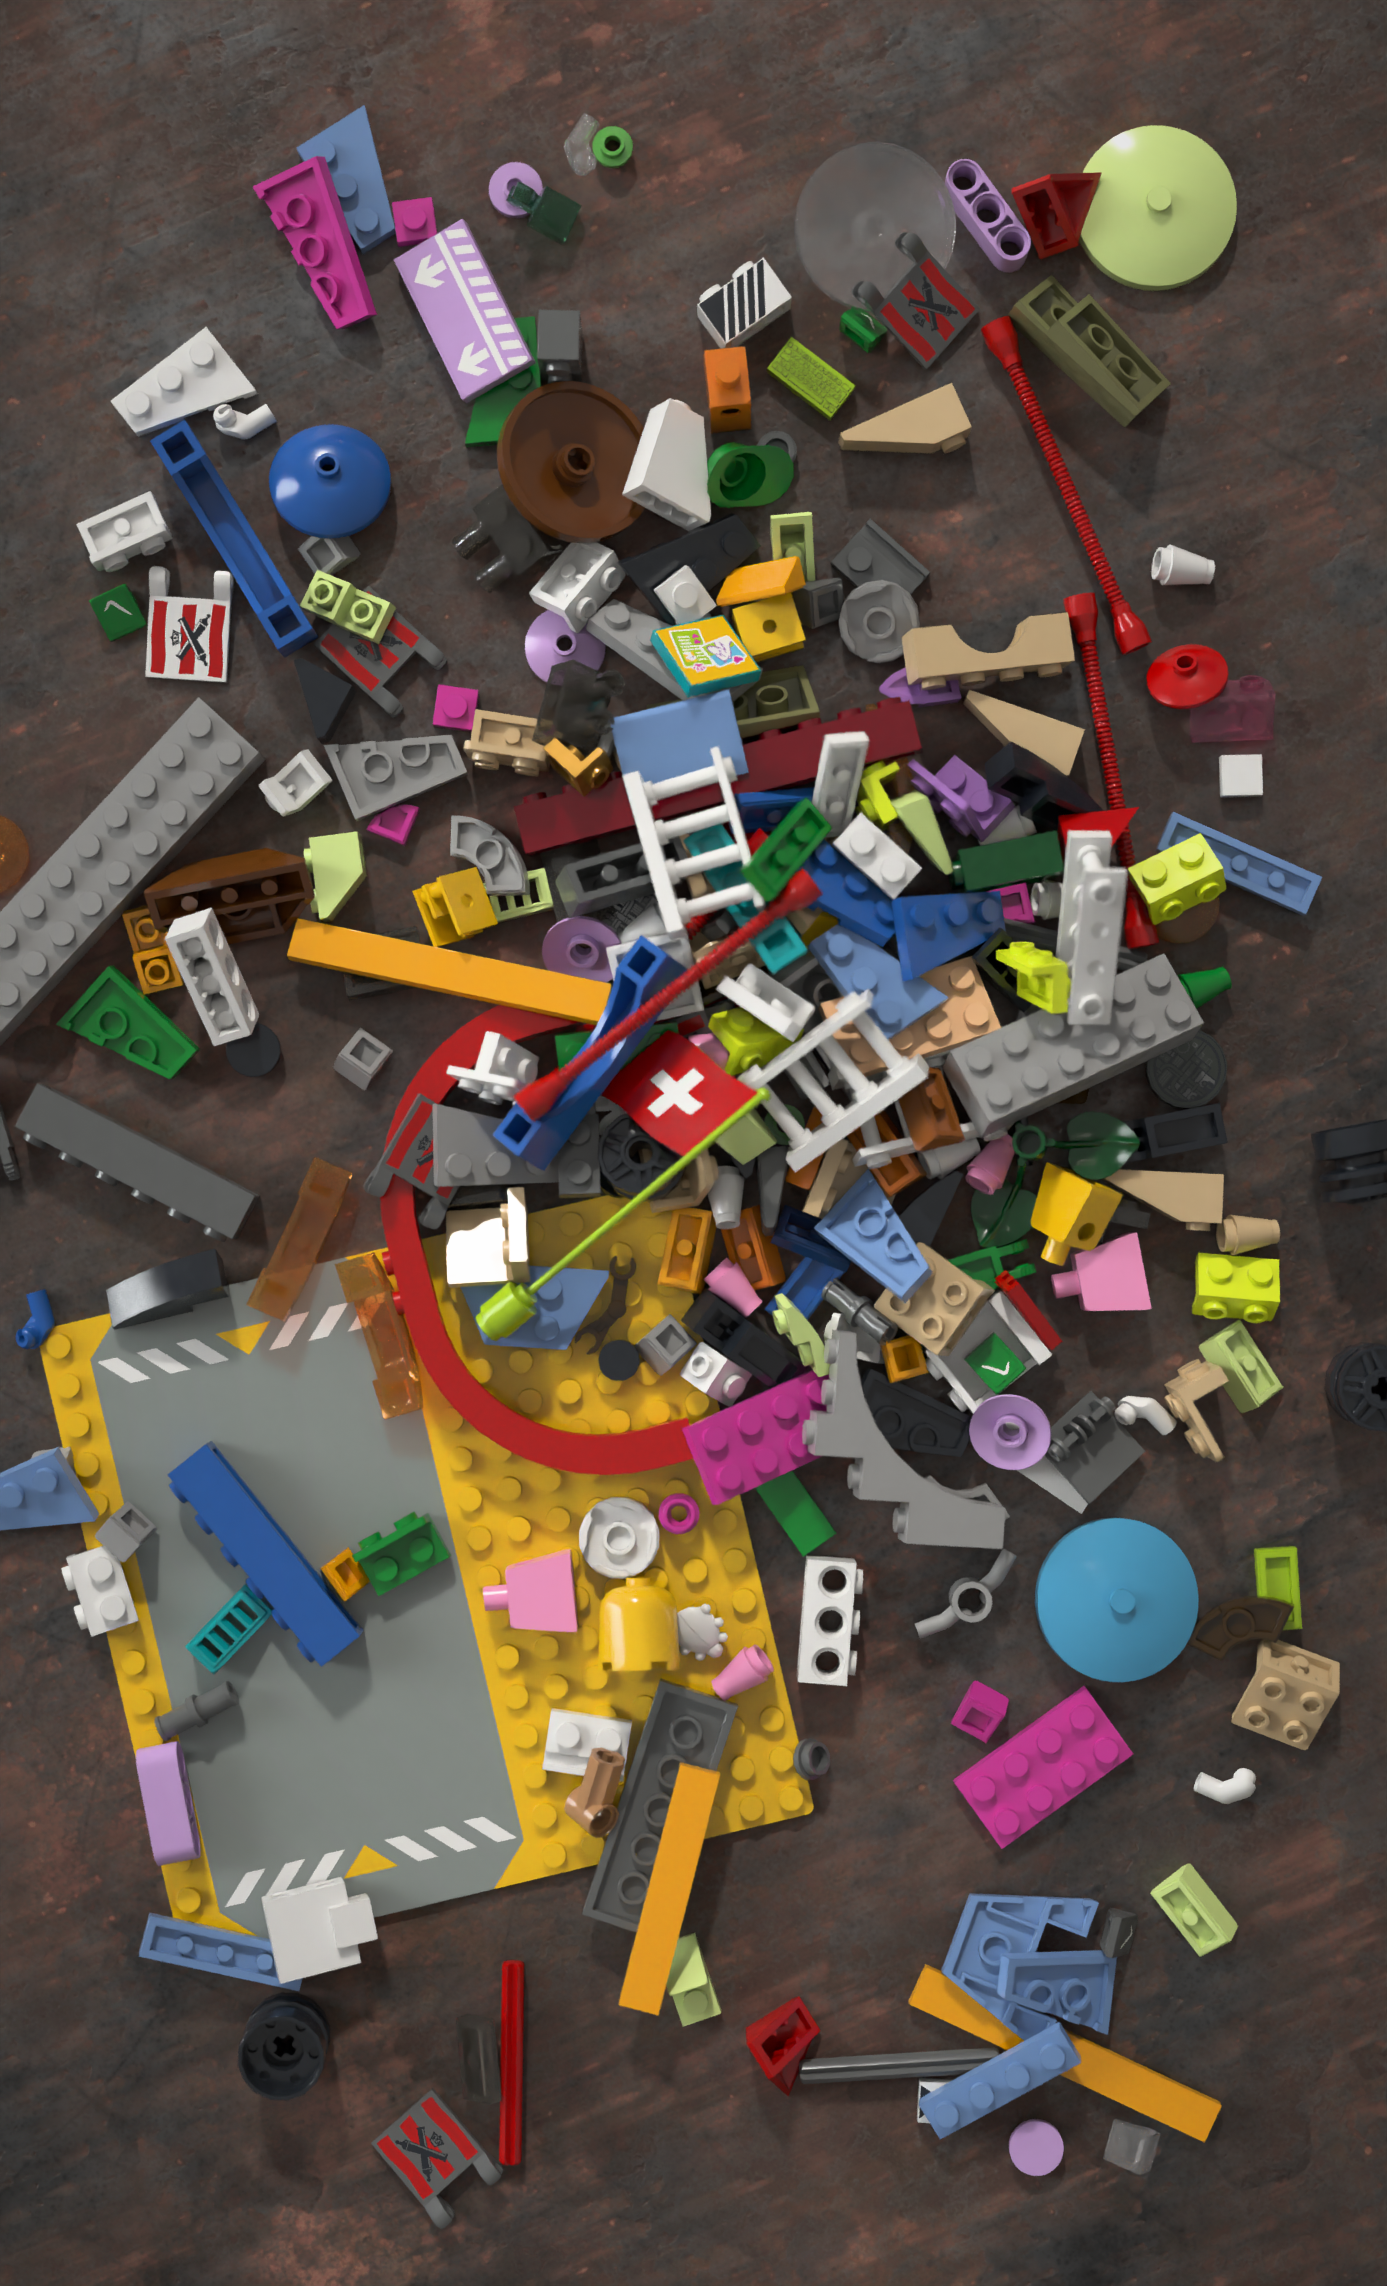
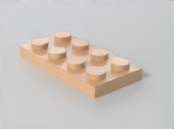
(951, 1025)

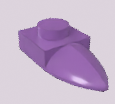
(898, 686)

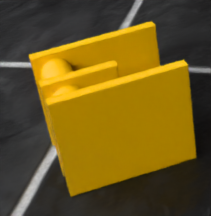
(769, 627)
(455, 907)

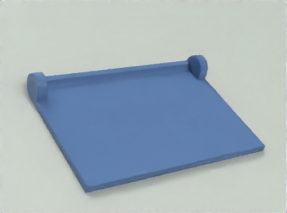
(679, 737)

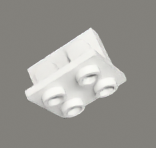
(500, 1070)

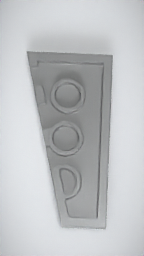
(471, 1155)

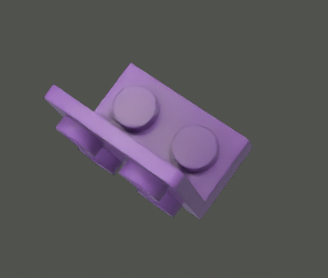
(962, 797)

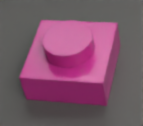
(414, 221)
(455, 708)

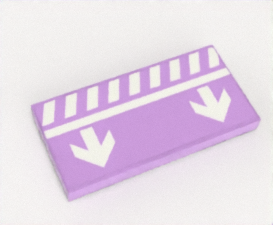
(464, 311)

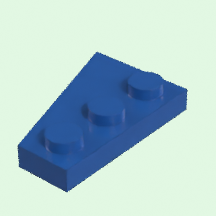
(850, 895)
(942, 927)

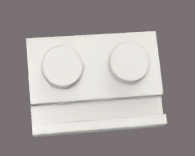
(574, 1736)

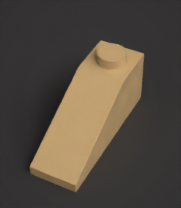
(915, 427)
(1040, 734)
(1178, 1195)

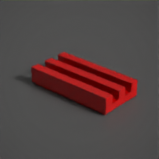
(1027, 1309)

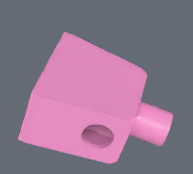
(1107, 1276)
(538, 1594)

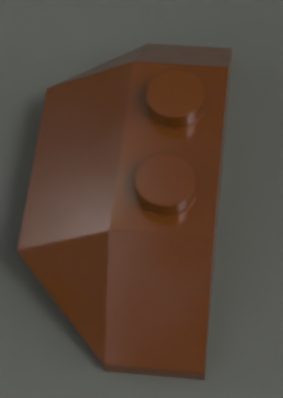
(249, 893)

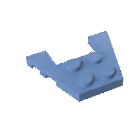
(1008, 1925)

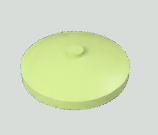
(1158, 208)

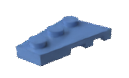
(356, 177)
(43, 1494)

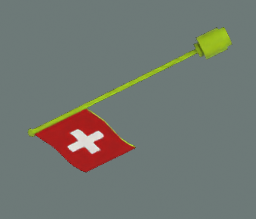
(678, 1101)

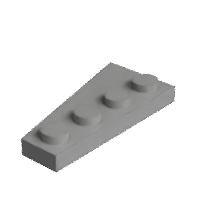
(629, 635)

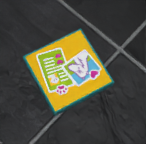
(705, 655)

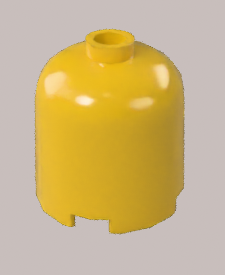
(638, 1628)

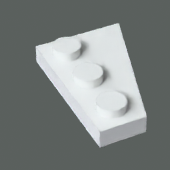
(183, 384)

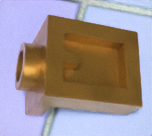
(577, 770)

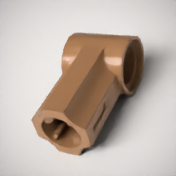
(592, 1801)

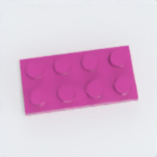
(755, 1438)
(1043, 1767)

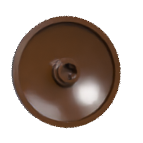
(569, 460)

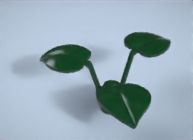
(1097, 1151)

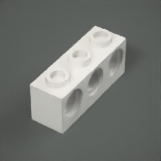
(212, 976)
(816, 1639)

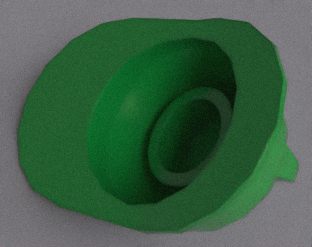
(748, 475)

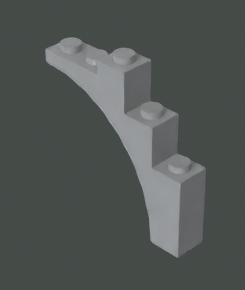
(848, 1430)

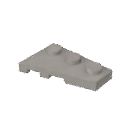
(393, 771)

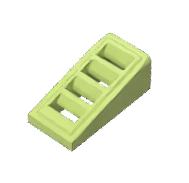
(919, 820)
(544, 894)

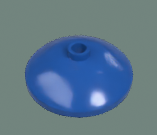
(335, 500)

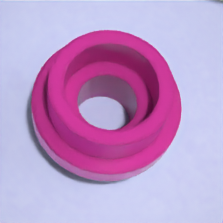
(679, 1526)

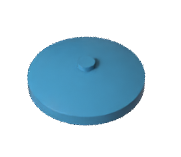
(1116, 1599)

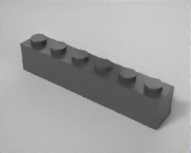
(136, 1161)

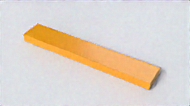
(669, 1888)

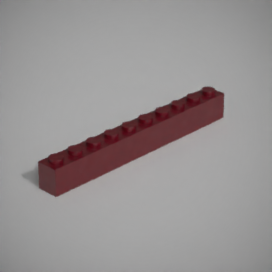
(773, 764)

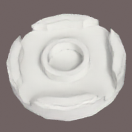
(619, 1537)

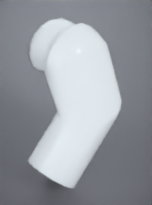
(240, 424)
(1227, 1791)

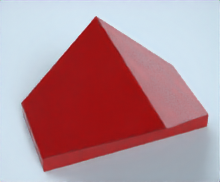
(1056, 209)
(1108, 820)
(782, 2042)

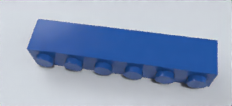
(265, 1553)

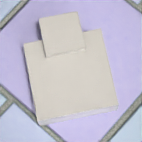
(317, 1928)

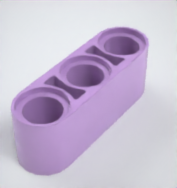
(988, 235)
(168, 1803)

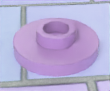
(504, 179)
(1036, 2147)

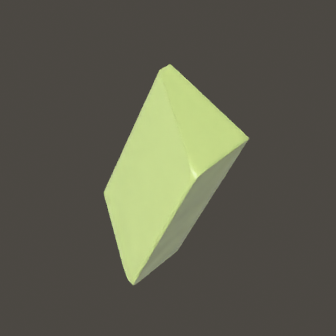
(1245, 1367)
(1195, 1910)

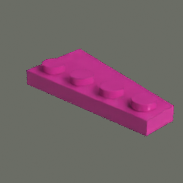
(313, 221)

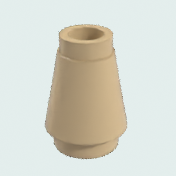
(1244, 1233)

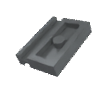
(877, 556)

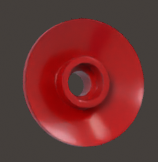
(1187, 676)

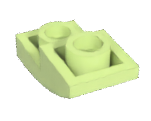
(347, 606)
(800, 1332)

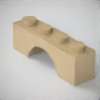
(940, 656)

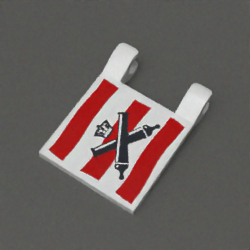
(188, 634)

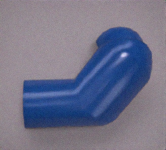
(39, 1324)

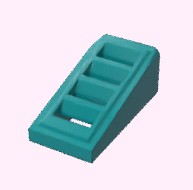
(203, 1654)

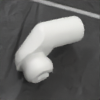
(1147, 1408)

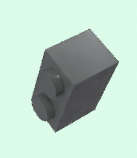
(560, 345)

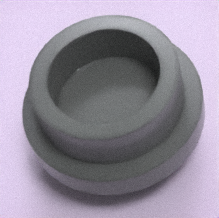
(811, 1759)

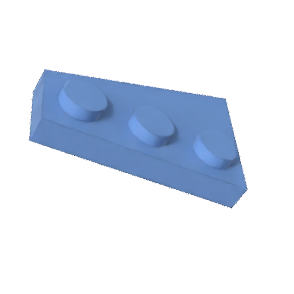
(862, 965)
(875, 1239)
(1062, 1984)

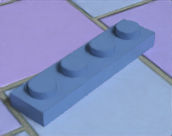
(1248, 866)
(211, 1950)
(1000, 2080)

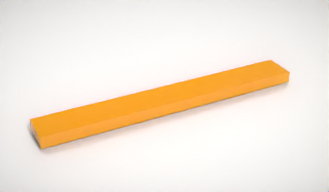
(449, 971)
(1099, 2067)

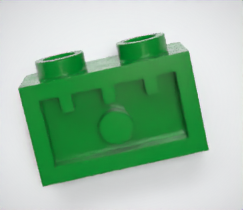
(401, 1554)

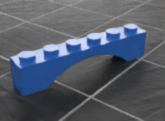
(234, 538)
(636, 980)

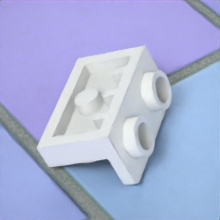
(579, 582)
(768, 1001)

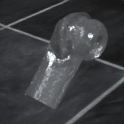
(578, 148)

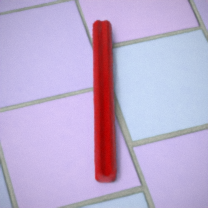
(511, 2062)

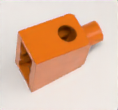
(727, 389)

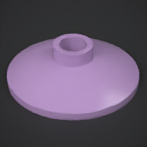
(542, 645)
(565, 956)
(1008, 1447)

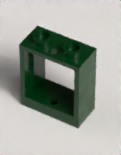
(1007, 863)

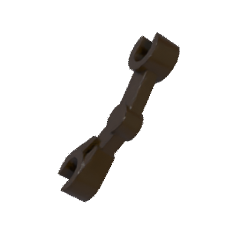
(615, 1309)

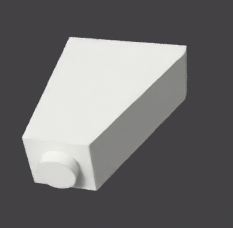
(672, 466)

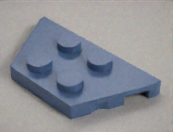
(559, 1306)

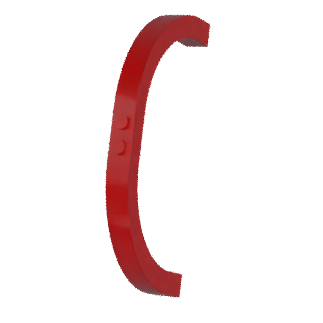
(417, 1299)

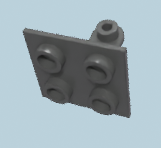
(1091, 1446)

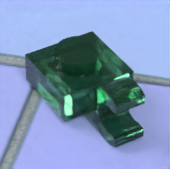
(550, 211)

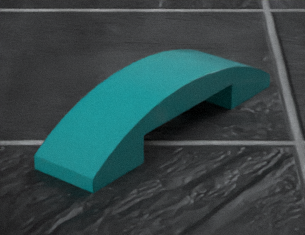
(776, 944)

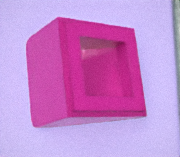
(980, 1711)

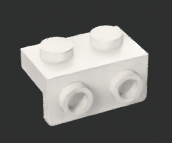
(125, 532)
(101, 1590)

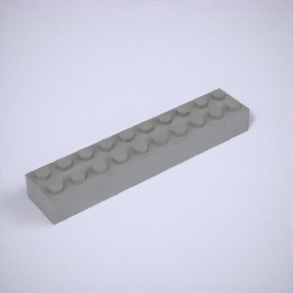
(116, 856)

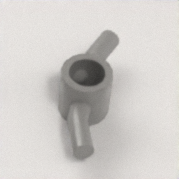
(985, 1585)

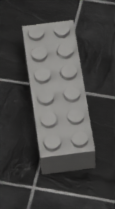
(1049, 1060)

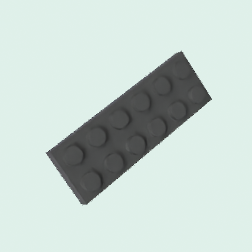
(679, 1728)

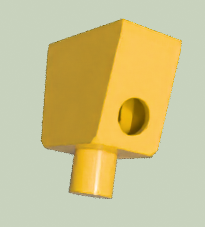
(1071, 1211)

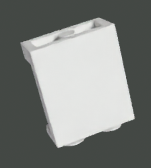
(997, 1317)

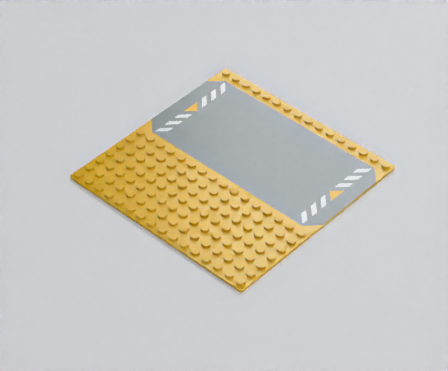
(428, 1733)

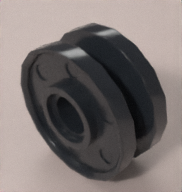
(626, 1177)

